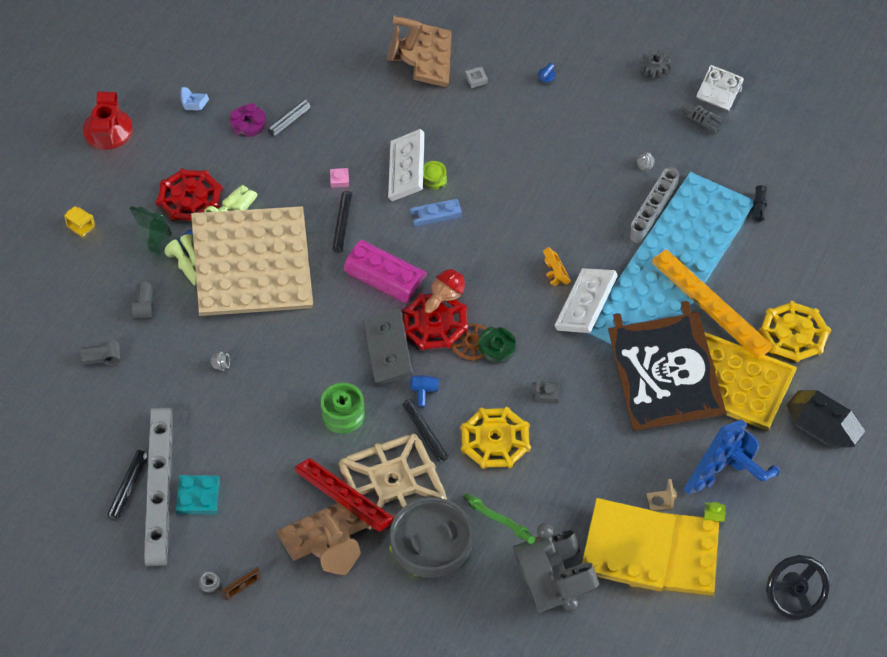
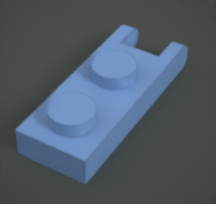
(436, 212)

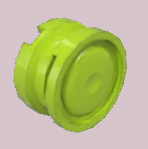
(434, 175)

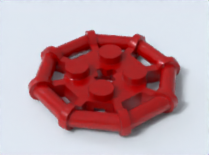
(186, 187)
(434, 329)

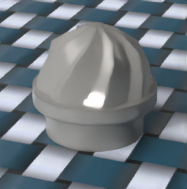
(645, 161)
(220, 361)

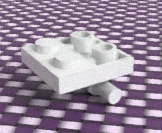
(720, 88)

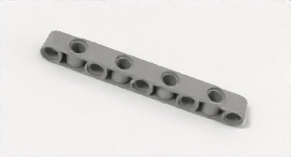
(158, 487)

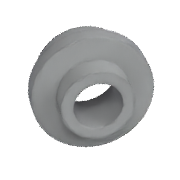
(206, 577)

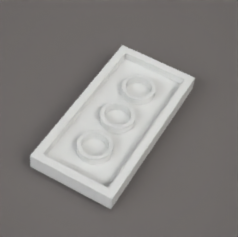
(406, 165)
(586, 300)

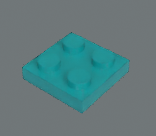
(197, 494)

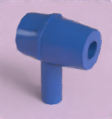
(422, 385)

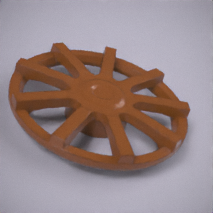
(470, 342)

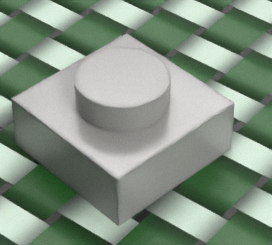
(476, 77)

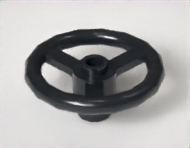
(798, 586)

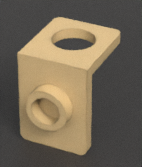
(668, 497)

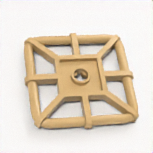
(395, 468)

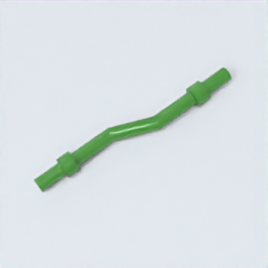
(519, 530)

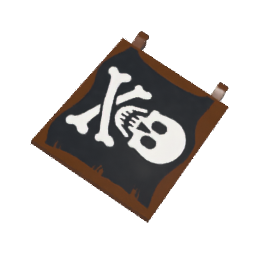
(666, 370)

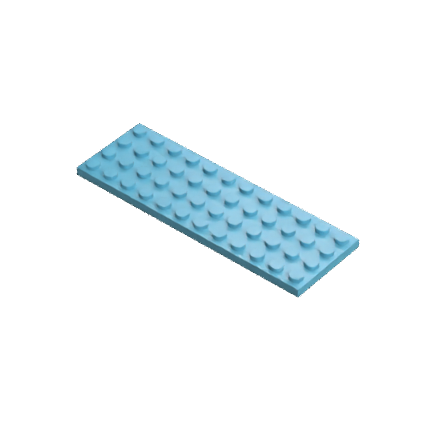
(696, 231)

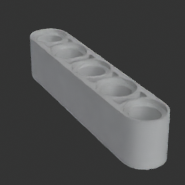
(654, 205)

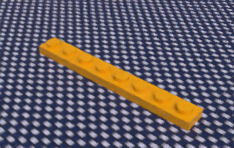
(712, 304)

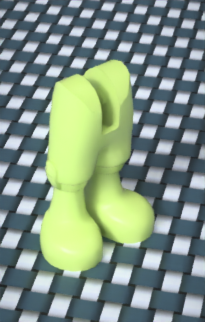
(238, 200)
(186, 264)

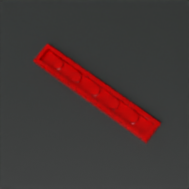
(344, 494)

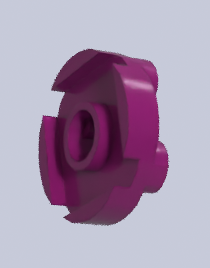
(246, 112)

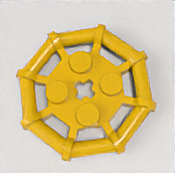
(803, 325)
(492, 447)

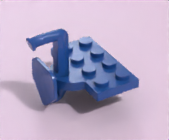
(732, 447)

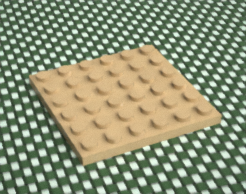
(251, 261)

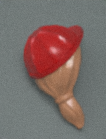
(446, 287)

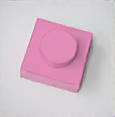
(339, 177)

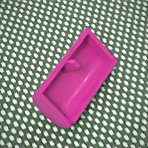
(384, 271)

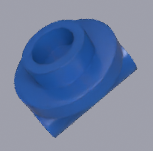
(547, 74)

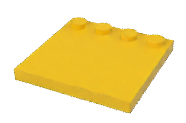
(629, 544)
(692, 556)

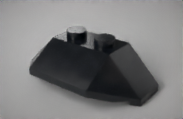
(825, 419)

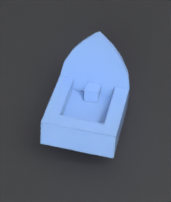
(193, 101)

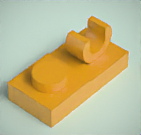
(560, 274)

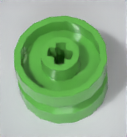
(342, 408)

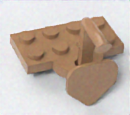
(424, 48)
(326, 537)

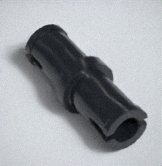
(760, 203)

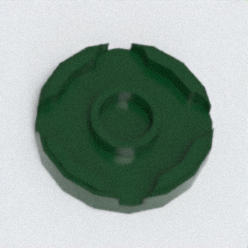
(496, 344)

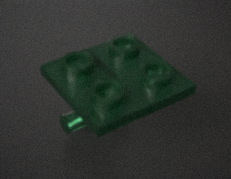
(155, 223)

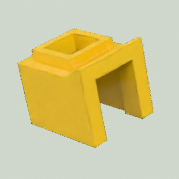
(79, 221)

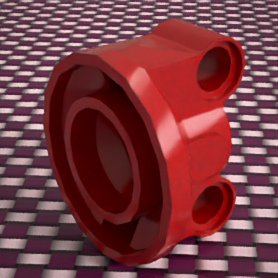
(107, 124)

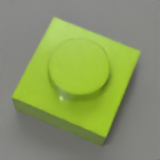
(714, 511)

